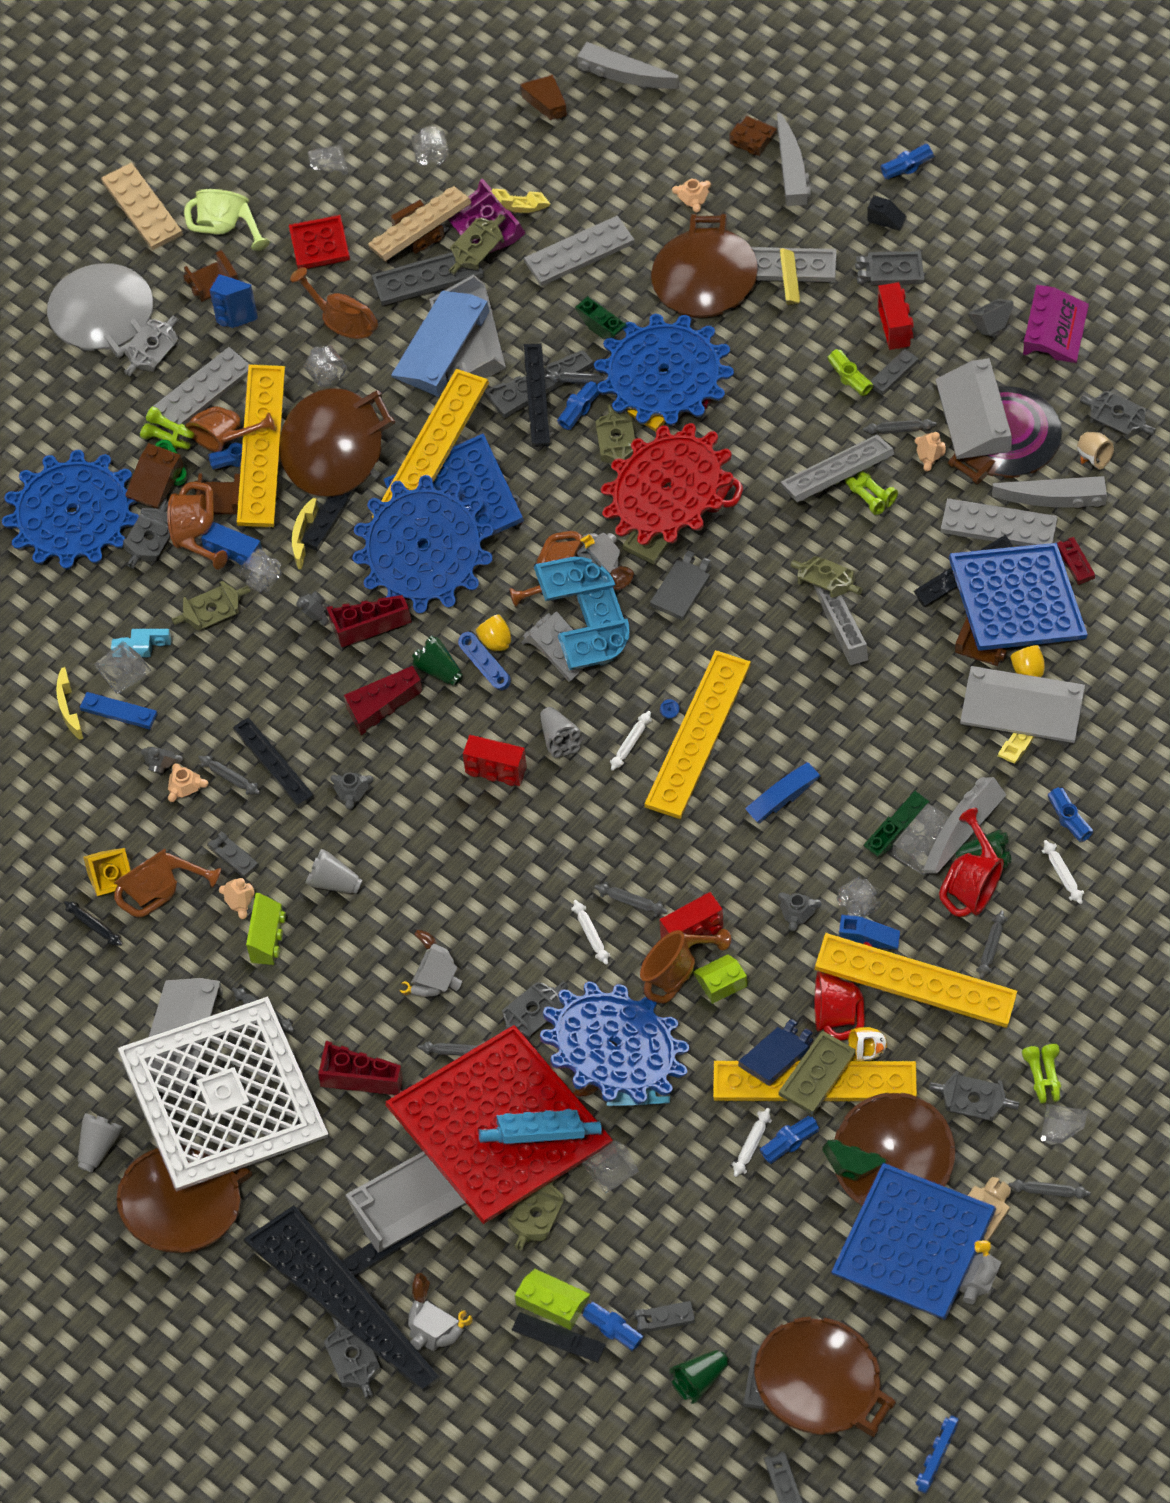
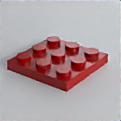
(319, 242)

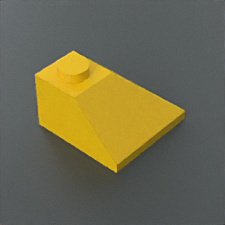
(106, 868)

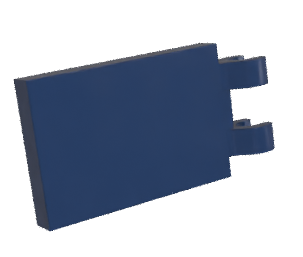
(776, 1053)

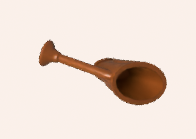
(341, 311)
(218, 425)
(191, 517)
(550, 552)
(156, 880)
(671, 962)

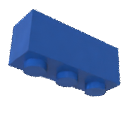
(237, 545)

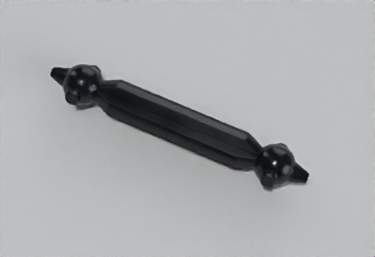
(93, 923)

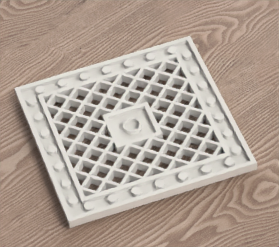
(222, 1093)

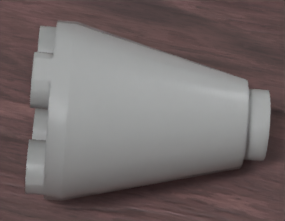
(559, 733)
(332, 875)
(95, 1141)

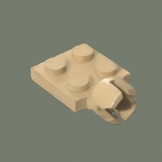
(995, 1195)

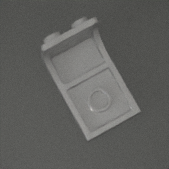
(545, 638)

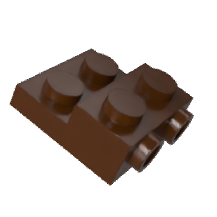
(752, 135)

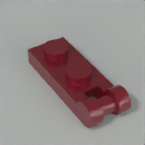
(1076, 561)

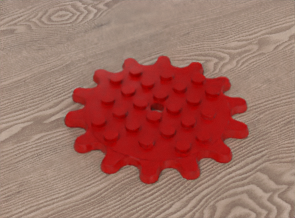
(677, 459)

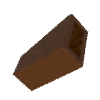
(545, 97)

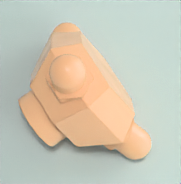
(692, 193)
(929, 449)
(184, 782)
(238, 895)

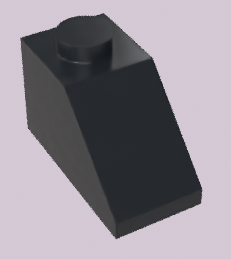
(885, 213)

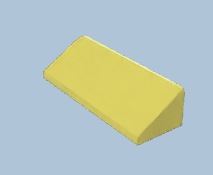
(789, 276)

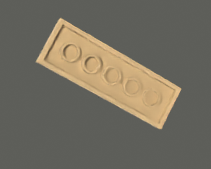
(142, 206)
(419, 223)

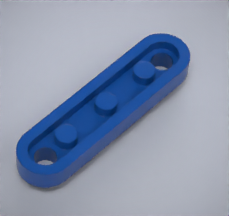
(484, 661)
(933, 1461)

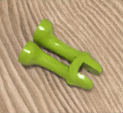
(150, 430)
(864, 481)
(1048, 1054)

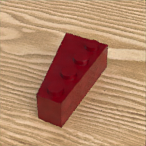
(368, 618)
(382, 697)
(357, 1071)

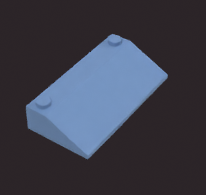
(440, 340)

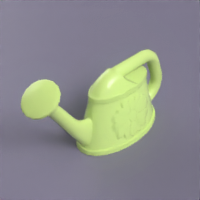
(219, 213)

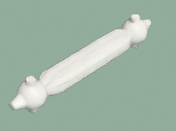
(630, 741)
(1063, 872)
(590, 932)
(751, 1142)

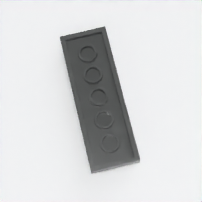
(419, 278)

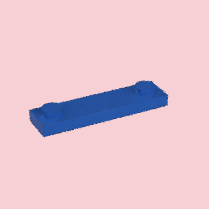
(118, 710)

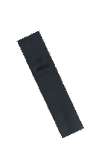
(558, 1337)

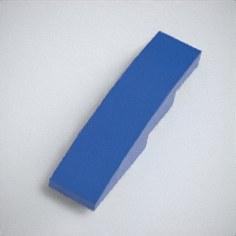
(782, 792)

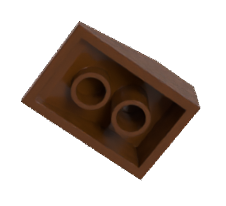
(154, 475)

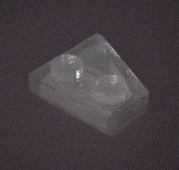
(328, 159)

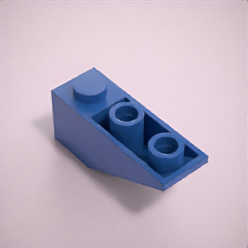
(864, 930)

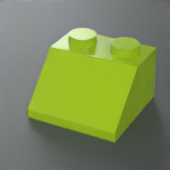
(721, 978)

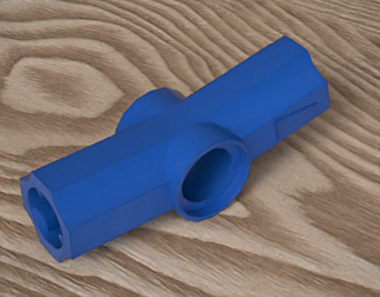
(907, 162)
(578, 405)
(230, 456)
(1075, 823)
(789, 1139)
(612, 1326)

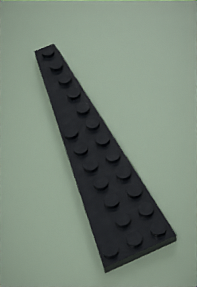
(312, 1266)

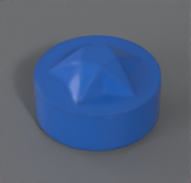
(669, 709)

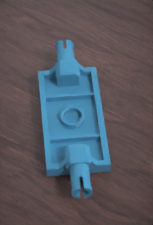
(539, 1127)

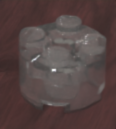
(430, 146)
(325, 365)
(261, 571)
(858, 897)

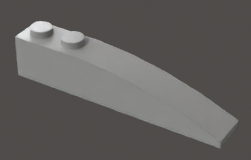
(624, 69)
(792, 166)
(1055, 492)
(843, 626)
(985, 798)

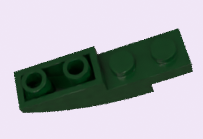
(893, 827)

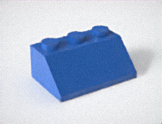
(233, 302)

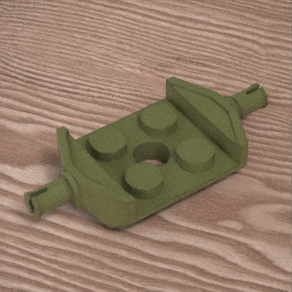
(469, 254)
(611, 447)
(827, 576)
(223, 598)
(548, 1203)

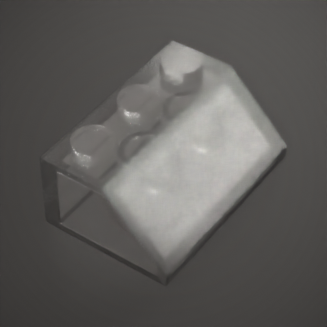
(919, 837)

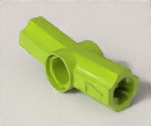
(848, 373)

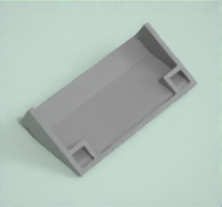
(481, 350)
(974, 410)
(1022, 704)
(181, 1004)
(403, 1201)

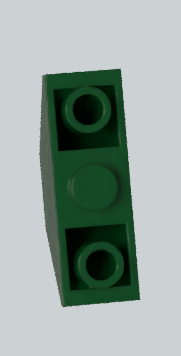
(599, 319)
(851, 1161)

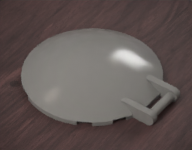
(100, 307)

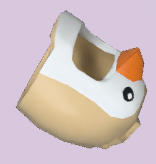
(1095, 447)

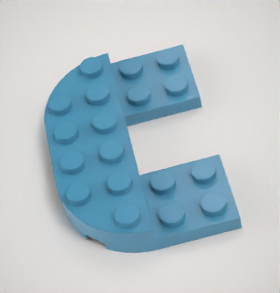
(593, 586)

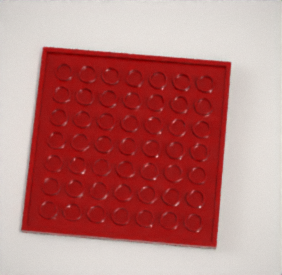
(466, 1097)

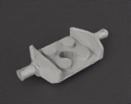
(145, 356)

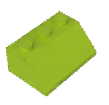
(265, 930)
(551, 1298)

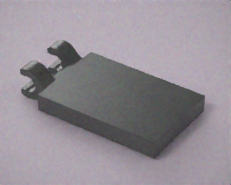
(890, 268)
(682, 587)

